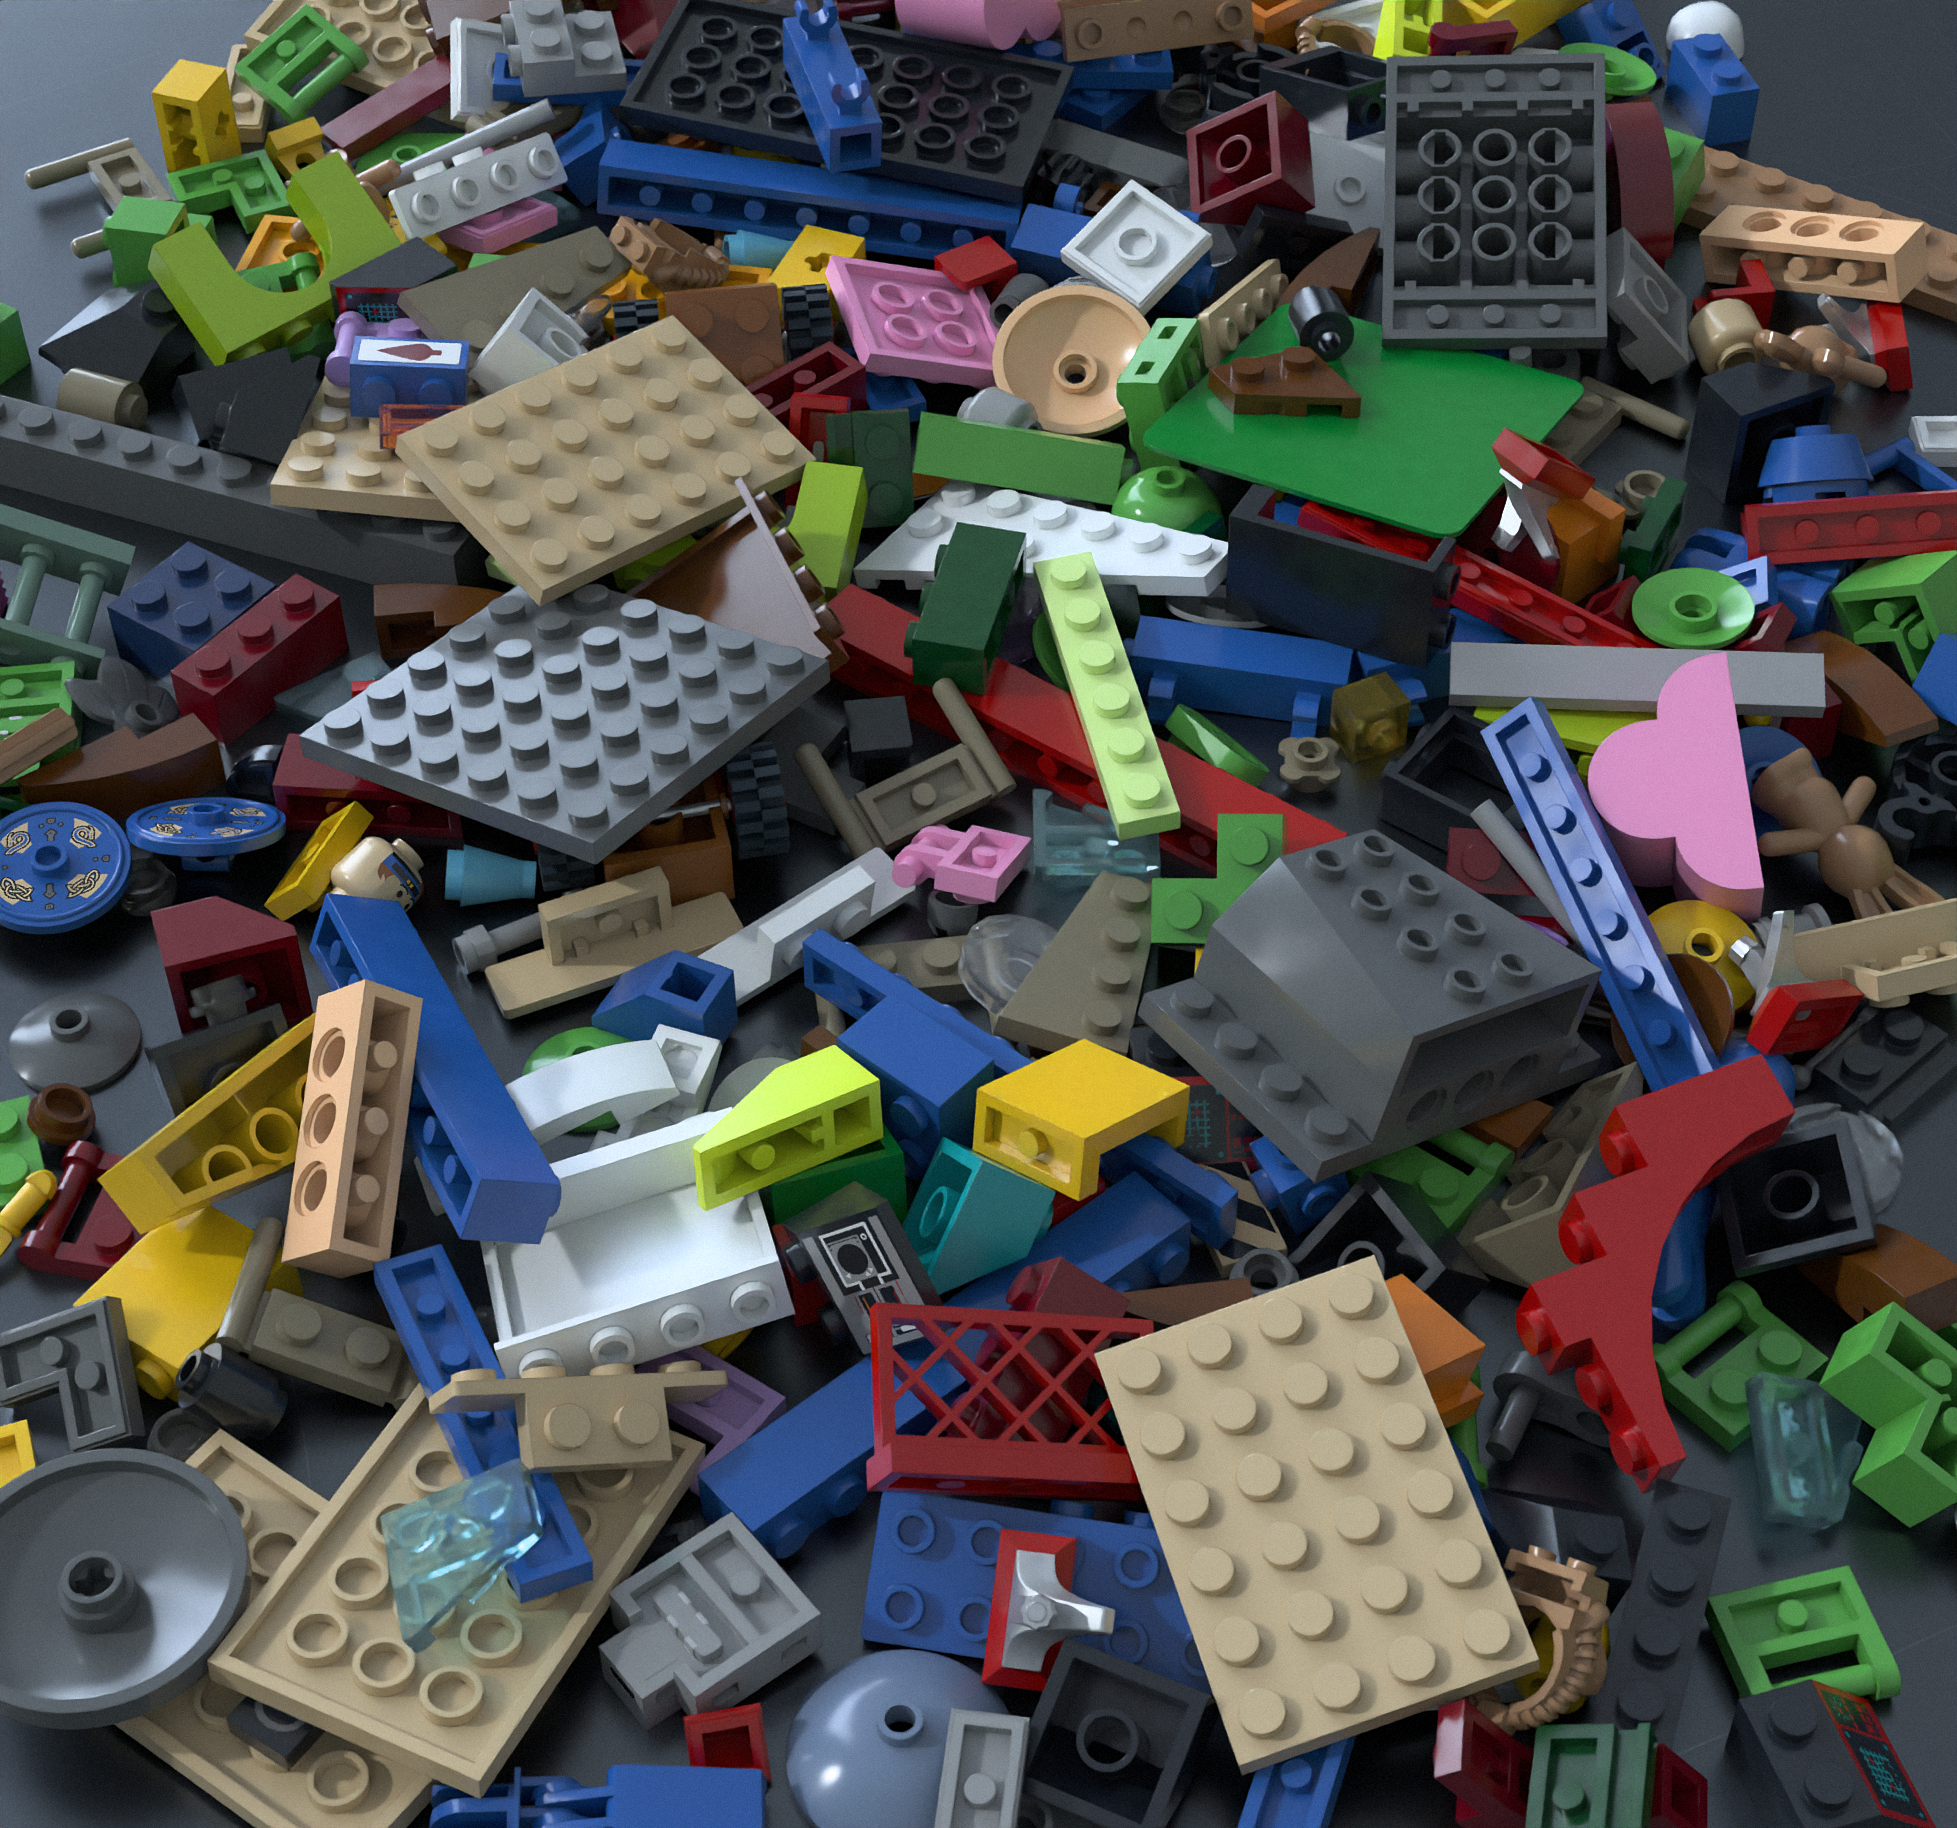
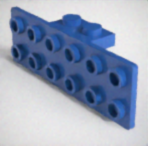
(939, 1568)

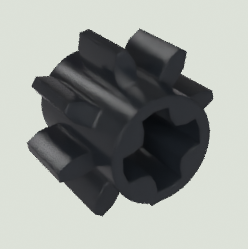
(1057, 170)

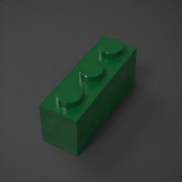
(967, 607)

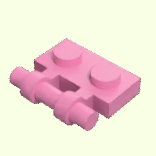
(968, 864)

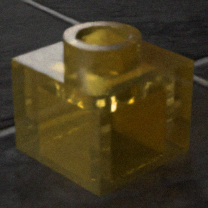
(1369, 717)

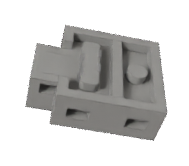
(706, 1626)

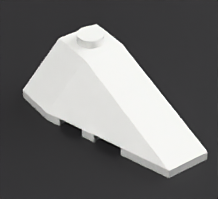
(528, 343)

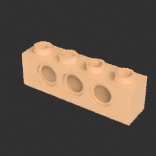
(1818, 251)
(352, 1130)

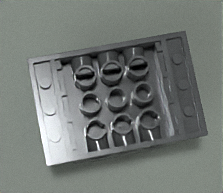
(1495, 202)
(1374, 1005)

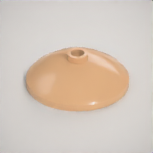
(1064, 335)

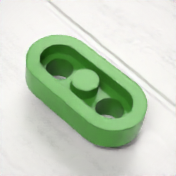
(1206, 740)

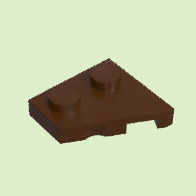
(1282, 384)

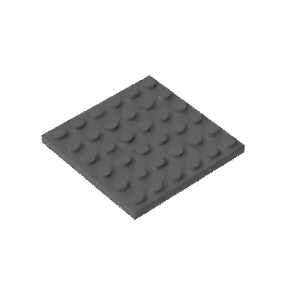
(567, 715)

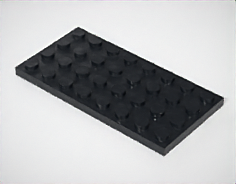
(945, 107)

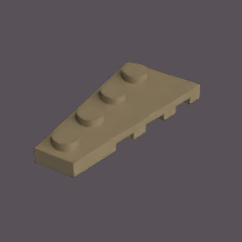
(481, 299)
(1088, 973)

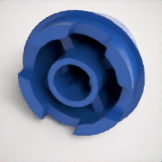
(1814, 467)

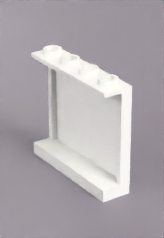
(633, 1262)

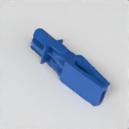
(631, 1799)

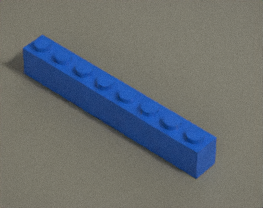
(784, 197)
(459, 1109)
(816, 1454)

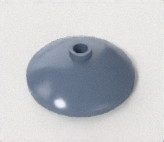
(856, 1770)

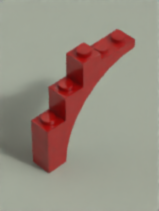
(1602, 1310)

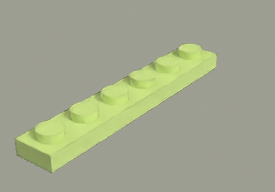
(1106, 697)

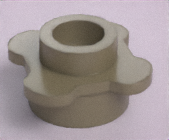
(1635, 488)
(1309, 763)

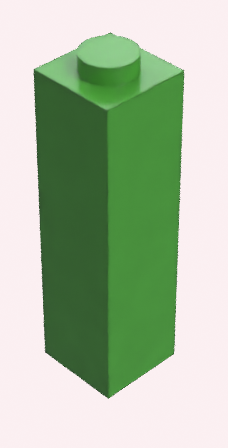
(1020, 458)

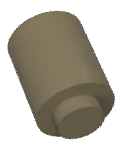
(102, 398)

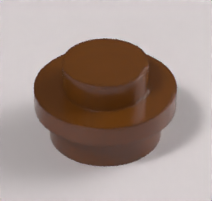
(61, 1114)

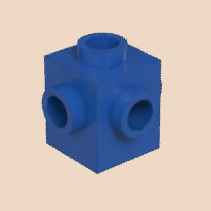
(1285, 1186)

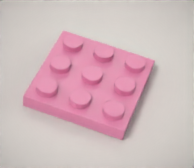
(914, 322)

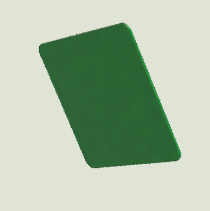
(1412, 455)

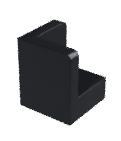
(876, 731)

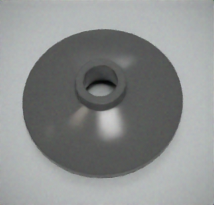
(75, 1041)

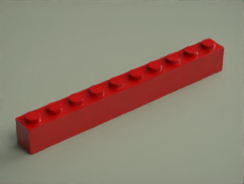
(1043, 739)

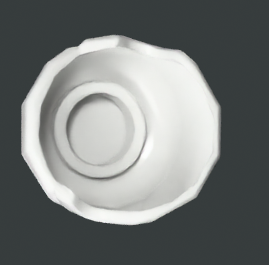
(1707, 18)

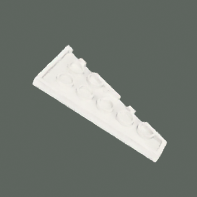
(1122, 548)

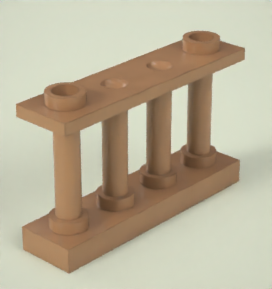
(1138, 26)

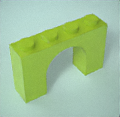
(242, 320)
(824, 523)

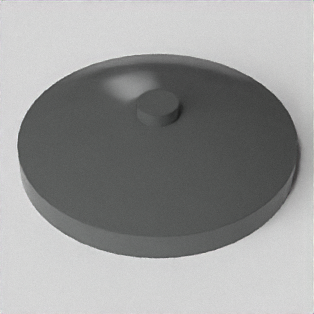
(113, 1585)

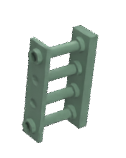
(67, 553)

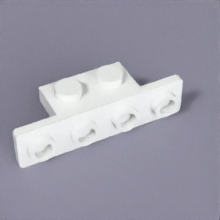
(476, 185)
(837, 904)

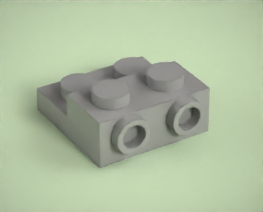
(562, 51)
(1647, 308)

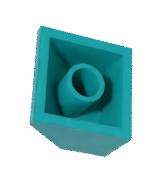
(974, 1216)

